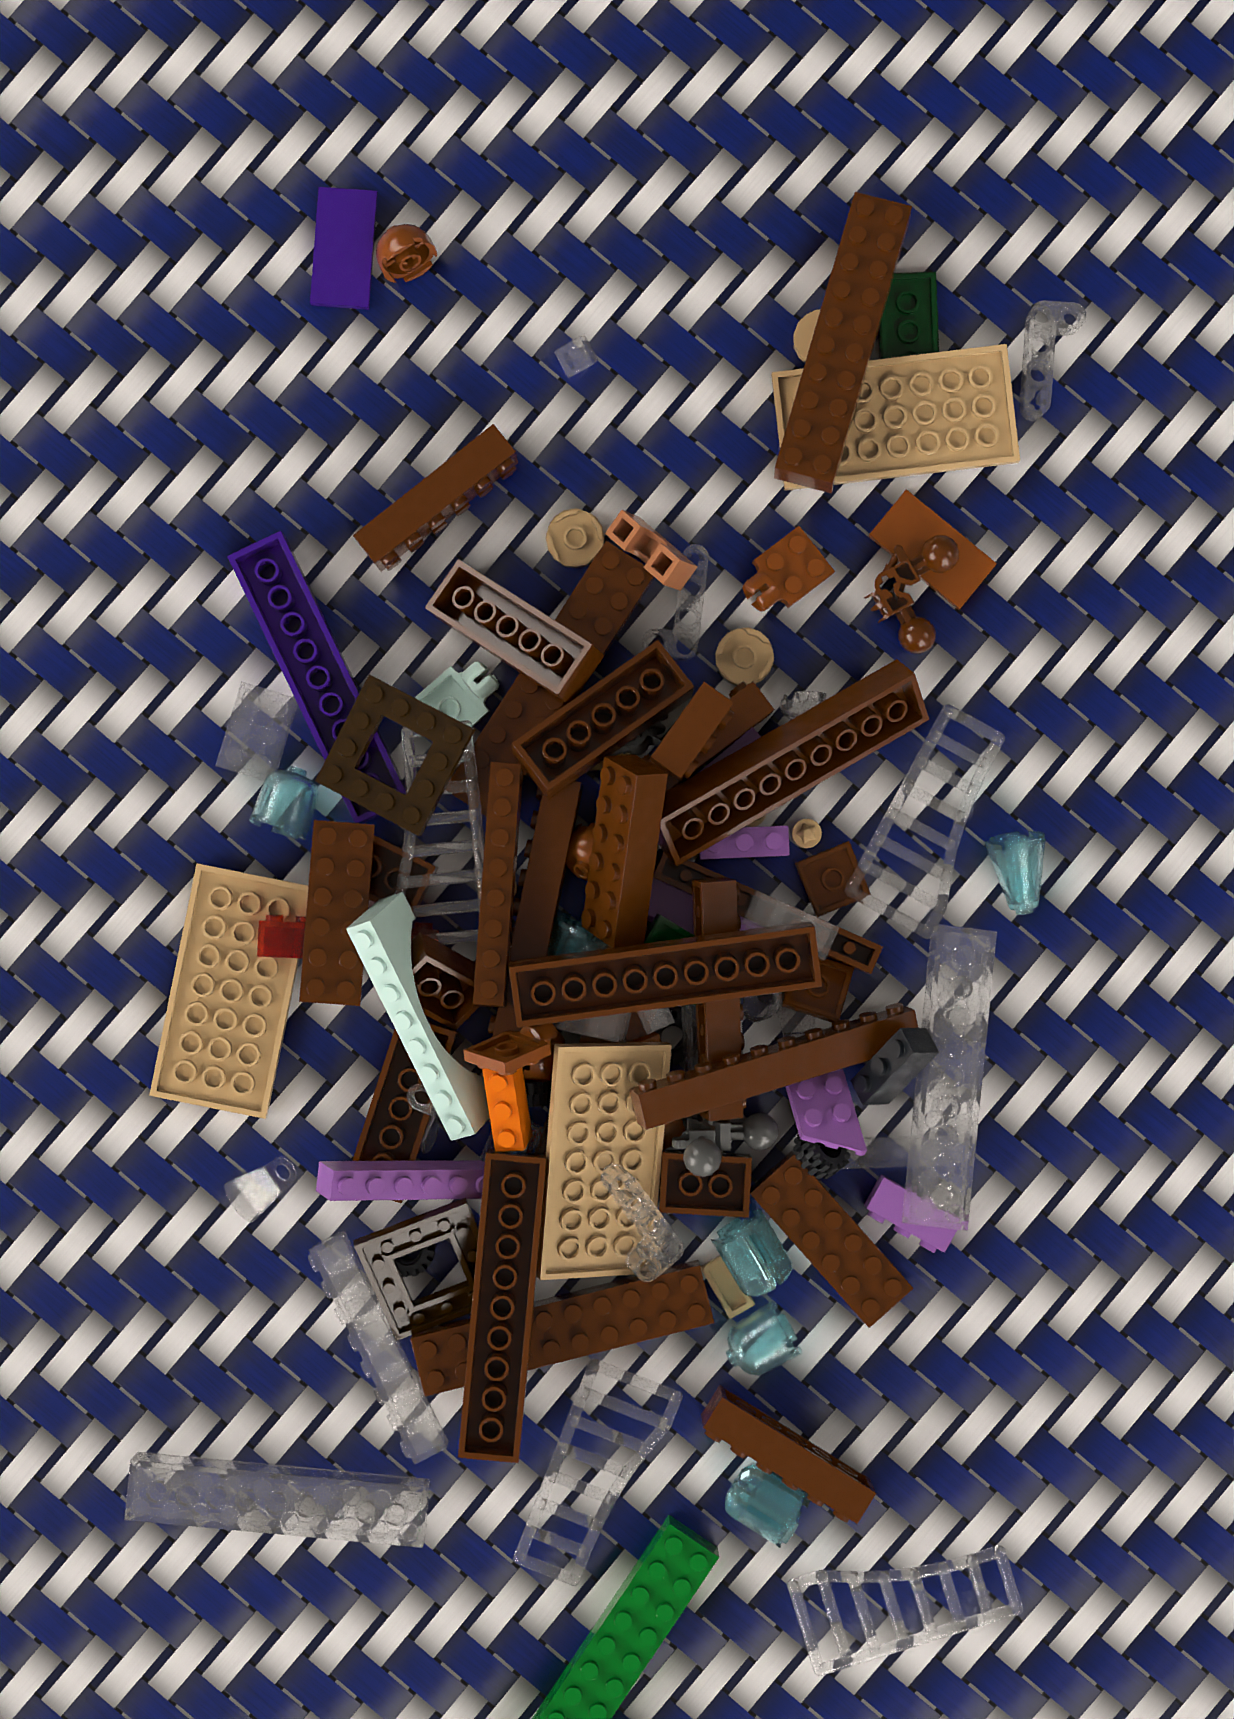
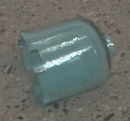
(286, 803)
(762, 1341)

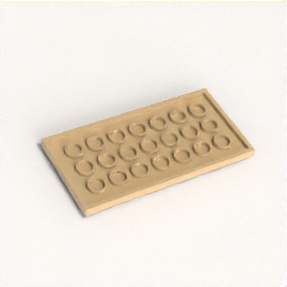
(922, 415)
(224, 1000)
(587, 1130)

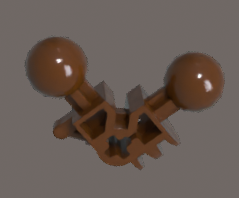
(938, 555)

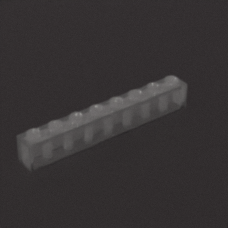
(381, 1353)

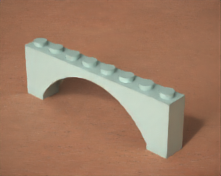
(384, 947)

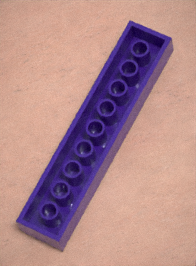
(307, 653)

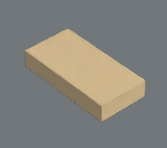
(725, 1288)

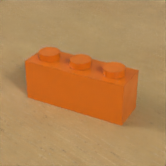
(508, 1110)

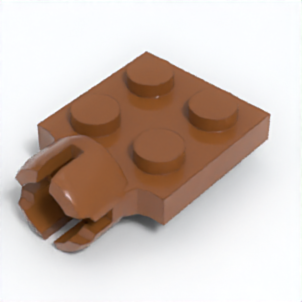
(787, 571)
(513, 1049)

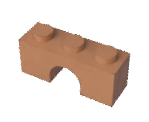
(660, 556)

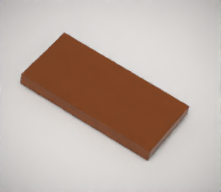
(911, 525)

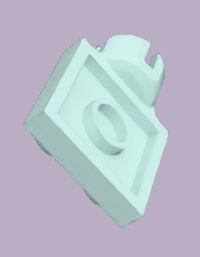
(460, 693)

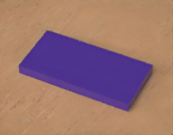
(343, 248)

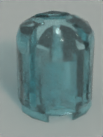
(753, 1254)
(765, 1504)

